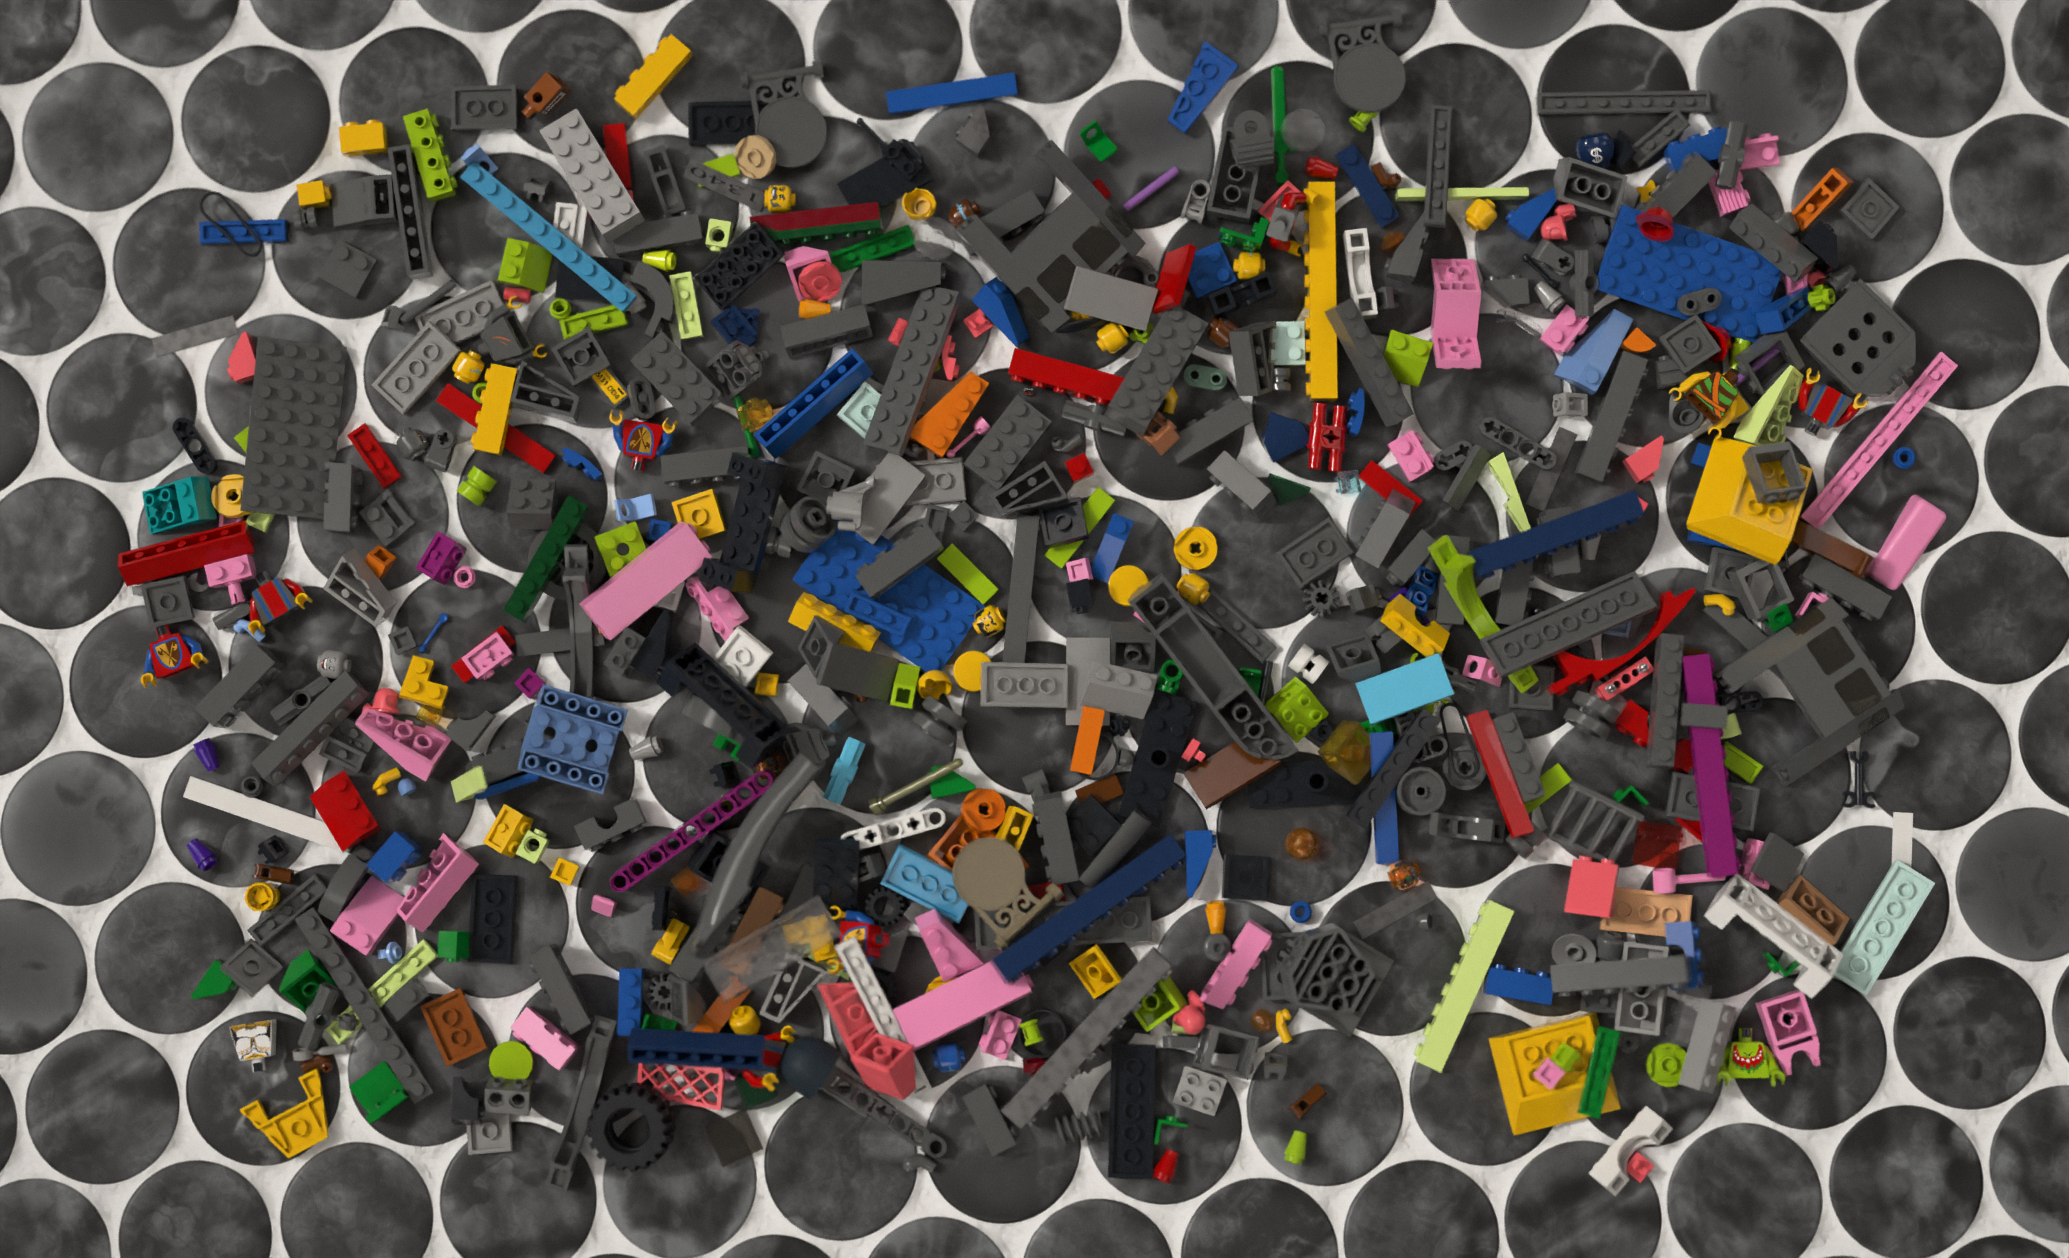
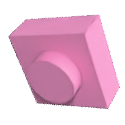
(1079, 570)
(1548, 1073)

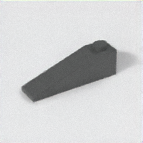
(1408, 255)

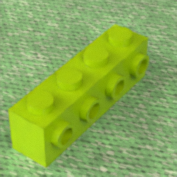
(429, 155)

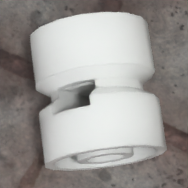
(1302, 658)

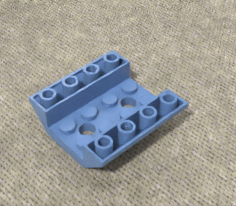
(574, 722)

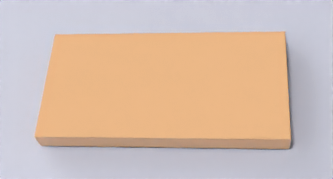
(1647, 911)

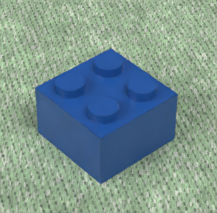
(395, 857)

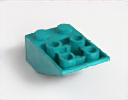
(179, 504)

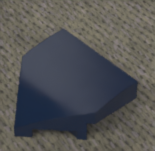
(737, 325)
(1283, 436)

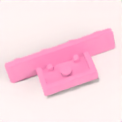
(718, 606)

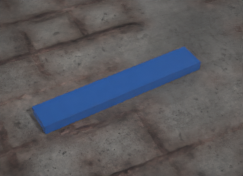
(951, 93)
(1386, 817)

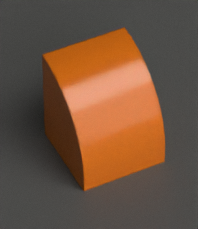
(1637, 343)
(380, 561)

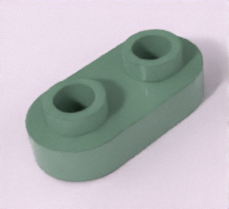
(1204, 380)

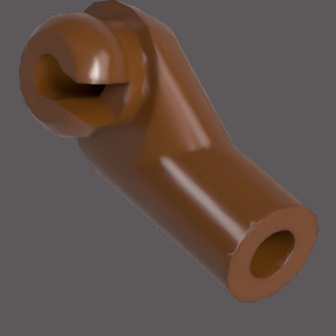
(318, 1061)

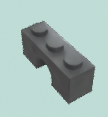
(628, 818)

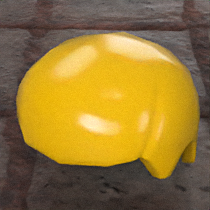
(919, 204)
(934, 684)

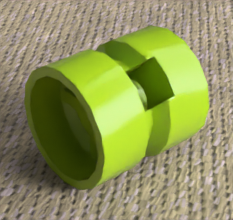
(476, 486)

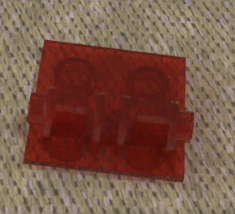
(1657, 845)

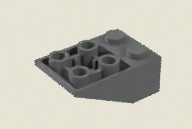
(364, 201)

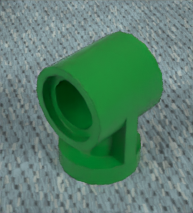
(1166, 683)

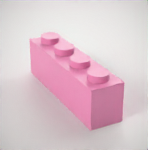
(437, 884)
(1236, 965)

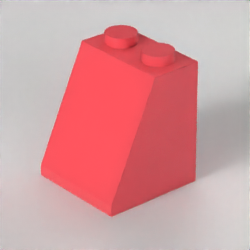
(1592, 887)
(886, 1066)

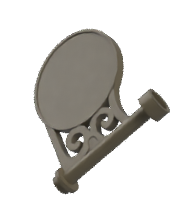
(989, 878)

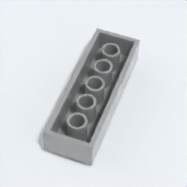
(592, 175)

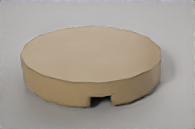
(755, 156)

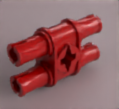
(1336, 432)

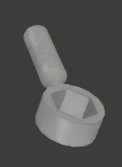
(303, 1054)

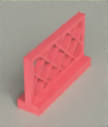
(682, 1097)

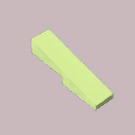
(1514, 507)
(469, 784)

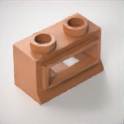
(1164, 437)

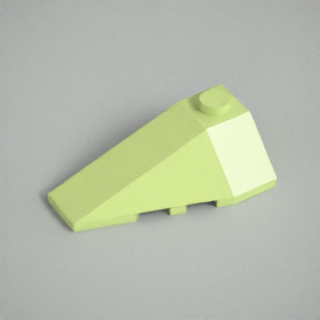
(1769, 416)

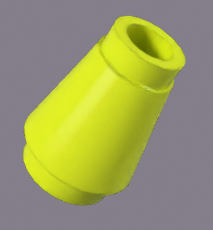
(661, 260)

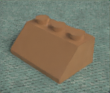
(1813, 909)

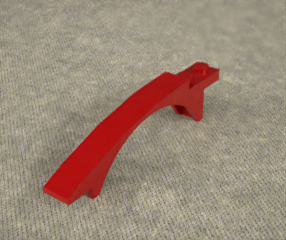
(1577, 669)

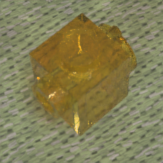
(754, 414)

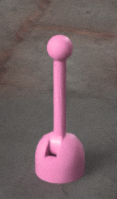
(980, 427)

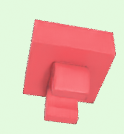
(978, 323)
(1192, 751)
(1638, 1167)

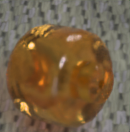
(1262, 1021)

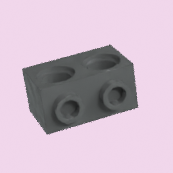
(508, 1101)

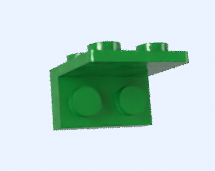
(1248, 243)
(379, 1091)

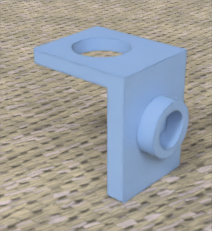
(476, 154)
(636, 508)

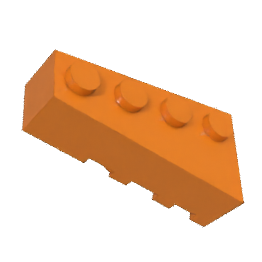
(944, 421)

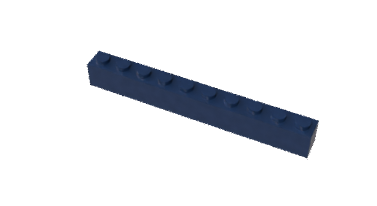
(1087, 909)

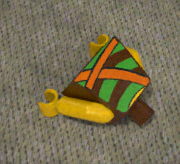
(1712, 396)

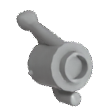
(849, 505)

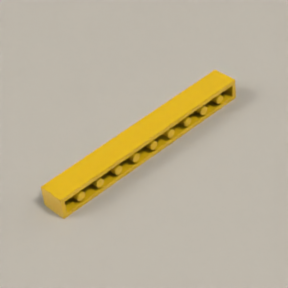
(1321, 293)

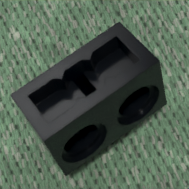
(1080, 596)

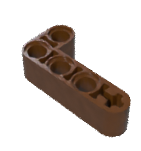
(1832, 549)

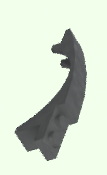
(581, 635)
(575, 1128)

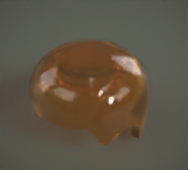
(1302, 844)

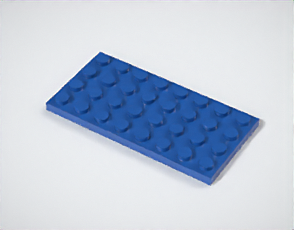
(1662, 271)
(938, 608)

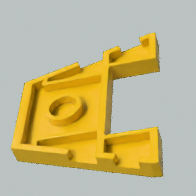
(299, 1126)

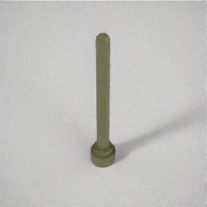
(879, 804)

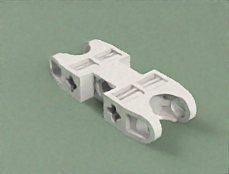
(905, 828)

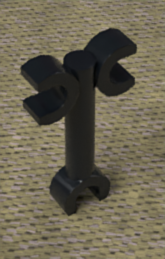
(1858, 797)

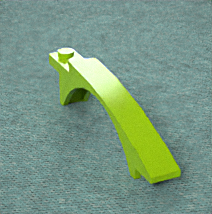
(1460, 583)

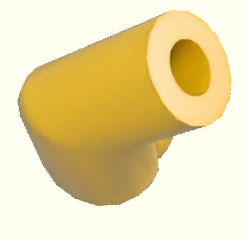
(1171, 400)
(1281, 1027)

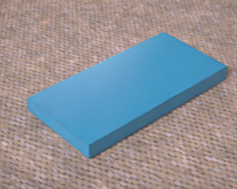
(924, 883)

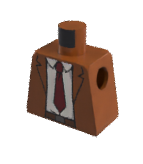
(552, 91)

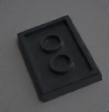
(572, 286)

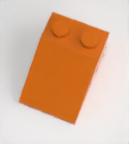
(953, 841)

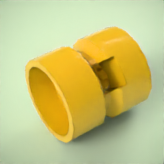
(262, 896)

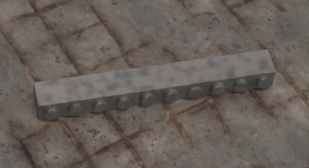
(1087, 1037)

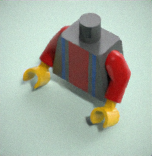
(1284, 219)
(1825, 405)
(274, 601)
(774, 1050)

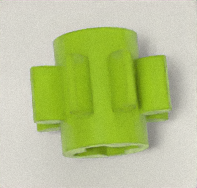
(1821, 297)

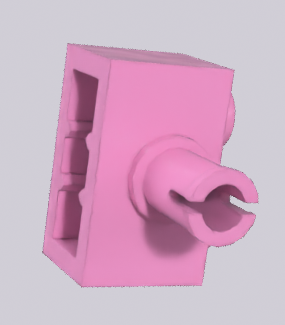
(231, 574)

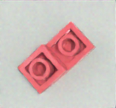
(949, 364)

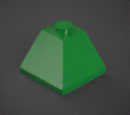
(304, 979)

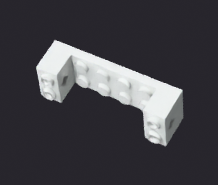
(1785, 930)

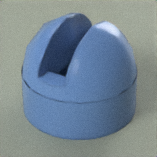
(406, 787)

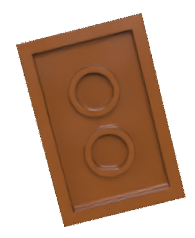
(454, 1027)

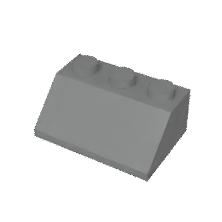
(1117, 689)

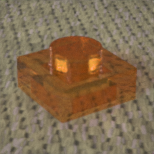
(1391, 240)
(685, 882)

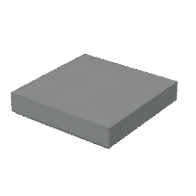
(492, 1136)

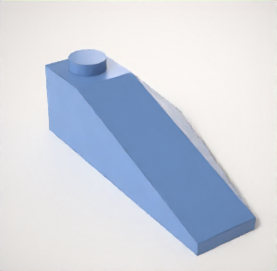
(1592, 356)

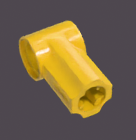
(668, 946)

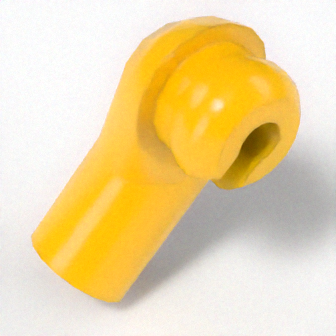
(1722, 600)
(383, 779)

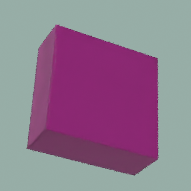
(529, 683)

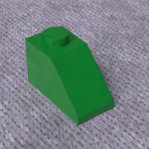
(949, 784)
(214, 982)

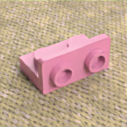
(1760, 152)
(1563, 330)
(1411, 455)
(488, 656)
(1750, 853)
(1000, 1035)

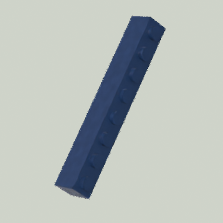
(1556, 533)

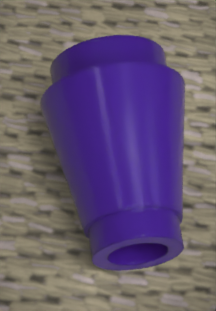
(207, 754)
(202, 856)

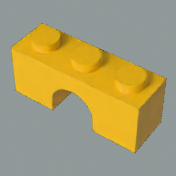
(1401, 619)

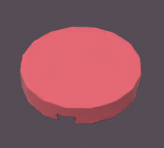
(820, 281)

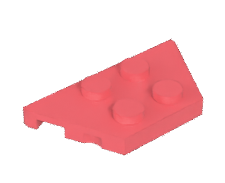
(848, 1014)

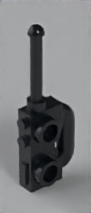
(893, 153)

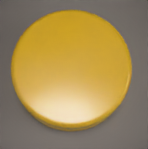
(1125, 582)
(968, 670)

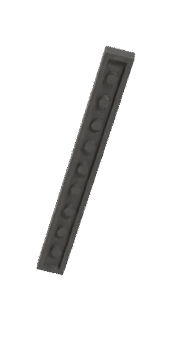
(364, 1005)

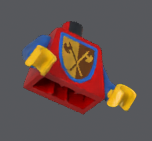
(641, 439)
(170, 655)
(867, 934)

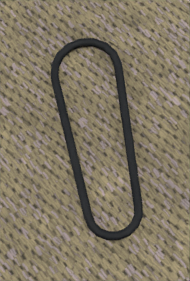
(239, 217)
(1469, 739)

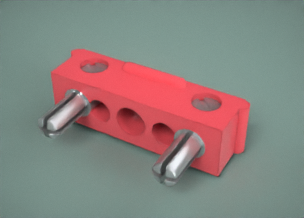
(1607, 690)

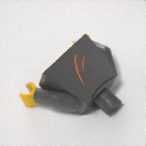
(506, 338)

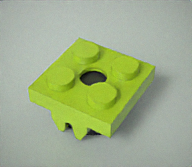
(620, 547)

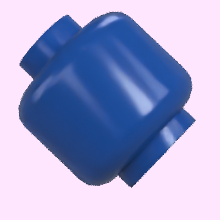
(948, 1057)

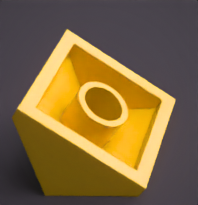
(1095, 971)

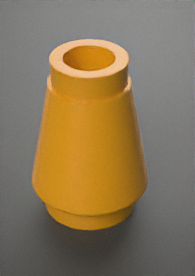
(811, 308)
(1216, 915)

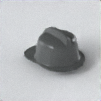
(1683, 414)

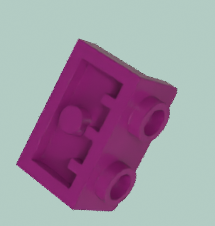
(441, 558)

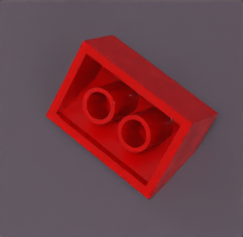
(344, 811)

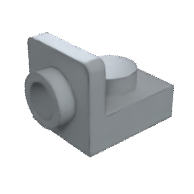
(1570, 404)

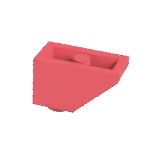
(242, 359)
(1645, 461)

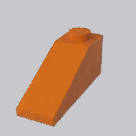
(1821, 197)
(719, 1014)

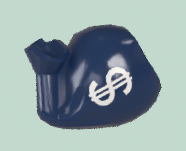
(1595, 149)

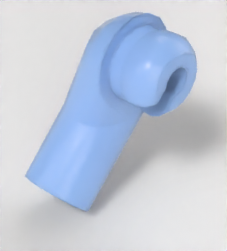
(242, 625)

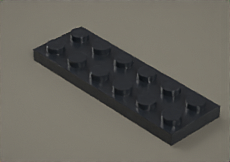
(1131, 1111)

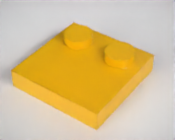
(702, 512)

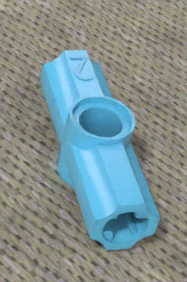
(844, 770)

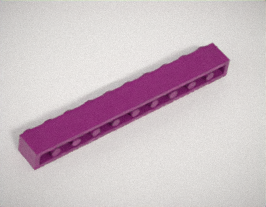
(1709, 771)

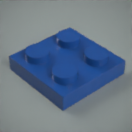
(1210, 271)

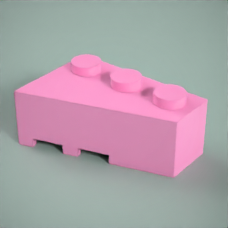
(947, 946)
(545, 1038)

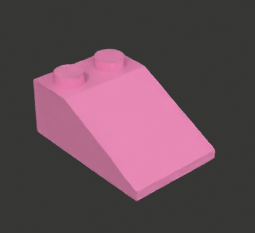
(368, 916)

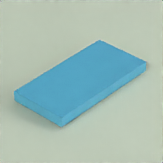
(1404, 689)

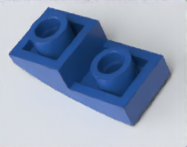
(1357, 406)
(575, 459)
(1421, 588)

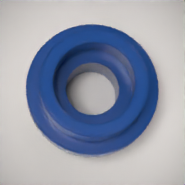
(1910, 458)
(1300, 919)

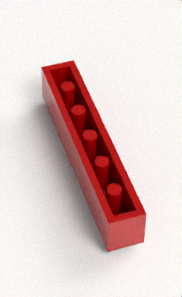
(1063, 377)
(185, 553)

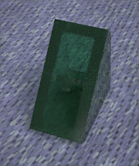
(1286, 490)
(753, 1096)

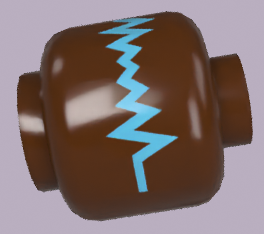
(962, 210)

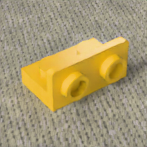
(508, 831)

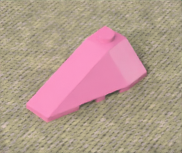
(410, 745)

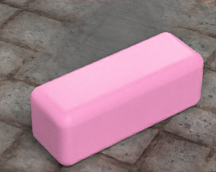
(1906, 542)

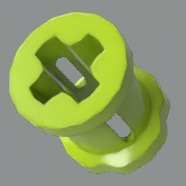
(1361, 120)
(1031, 1032)

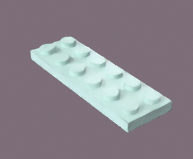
(1882, 926)

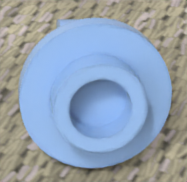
(392, 952)

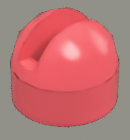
(1816, 278)

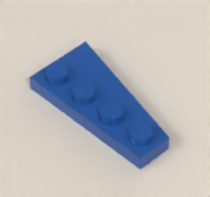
(1204, 83)

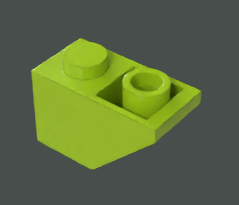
(905, 686)

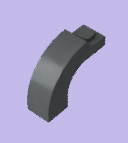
(654, 282)
(705, 715)
(1466, 827)
(344, 883)

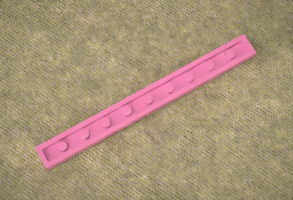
(1878, 441)

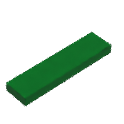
(873, 249)
(1598, 1072)

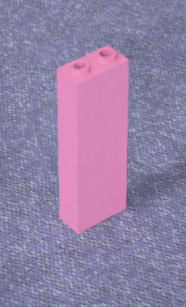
(646, 580)
(958, 1004)

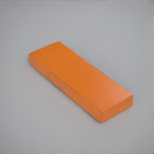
(1087, 740)

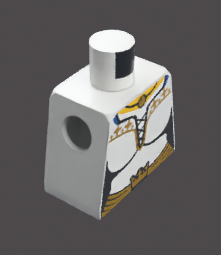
(255, 1042)

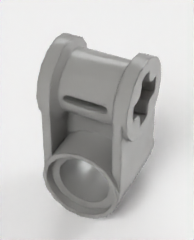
(1196, 205)

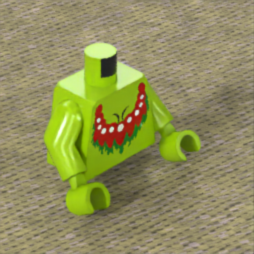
(1748, 1060)

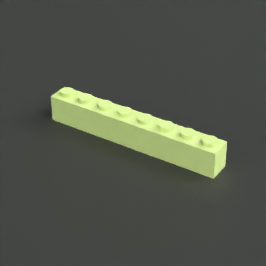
(1464, 985)

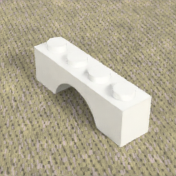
(1359, 274)
(1644, 1130)

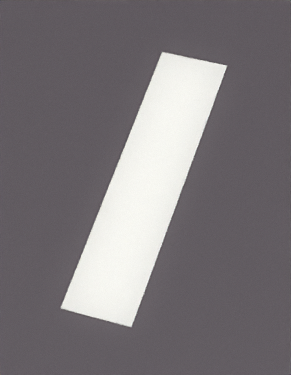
(1902, 837)

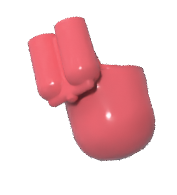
(1554, 227)
(384, 701)
(1191, 1016)

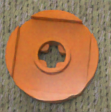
(981, 822)

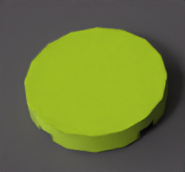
(511, 1061)
(1665, 1064)

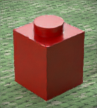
(1079, 468)

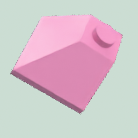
(800, 258)

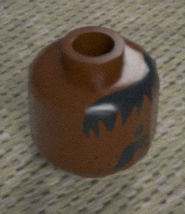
(1220, 329)

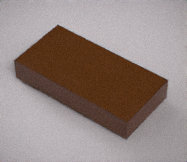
(1102, 789)

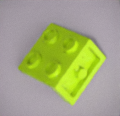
(1296, 709)

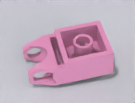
(1792, 1036)

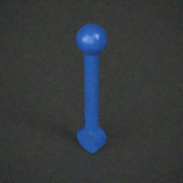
(443, 618)

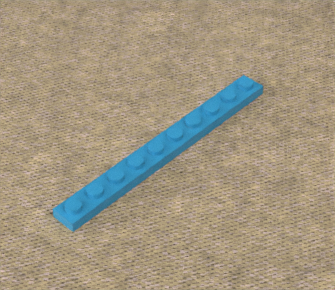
(549, 236)

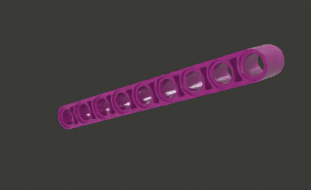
(684, 837)

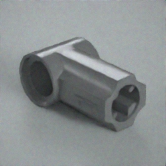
(1036, 784)

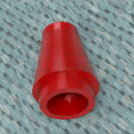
(1320, 168)
(1166, 1167)

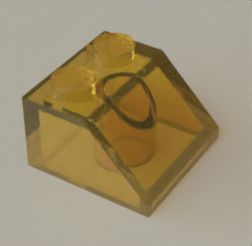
(1348, 751)

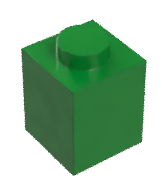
(453, 945)

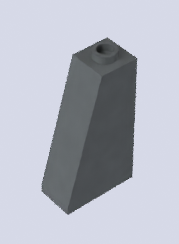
(896, 277)

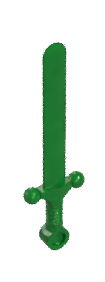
(1279, 116)

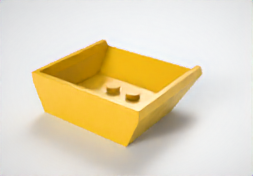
(1729, 510)
(1521, 1052)

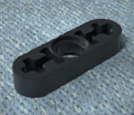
(186, 445)
(1745, 695)

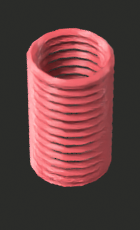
(523, 294)
(898, 330)

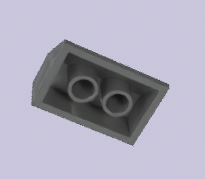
(1589, 186)

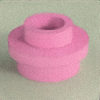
(458, 574)

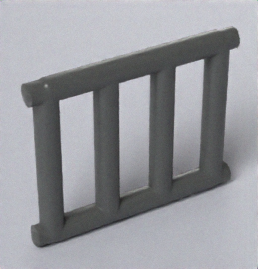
(1595, 797)

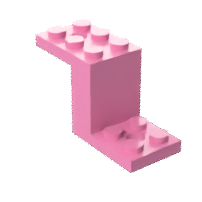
(1455, 313)

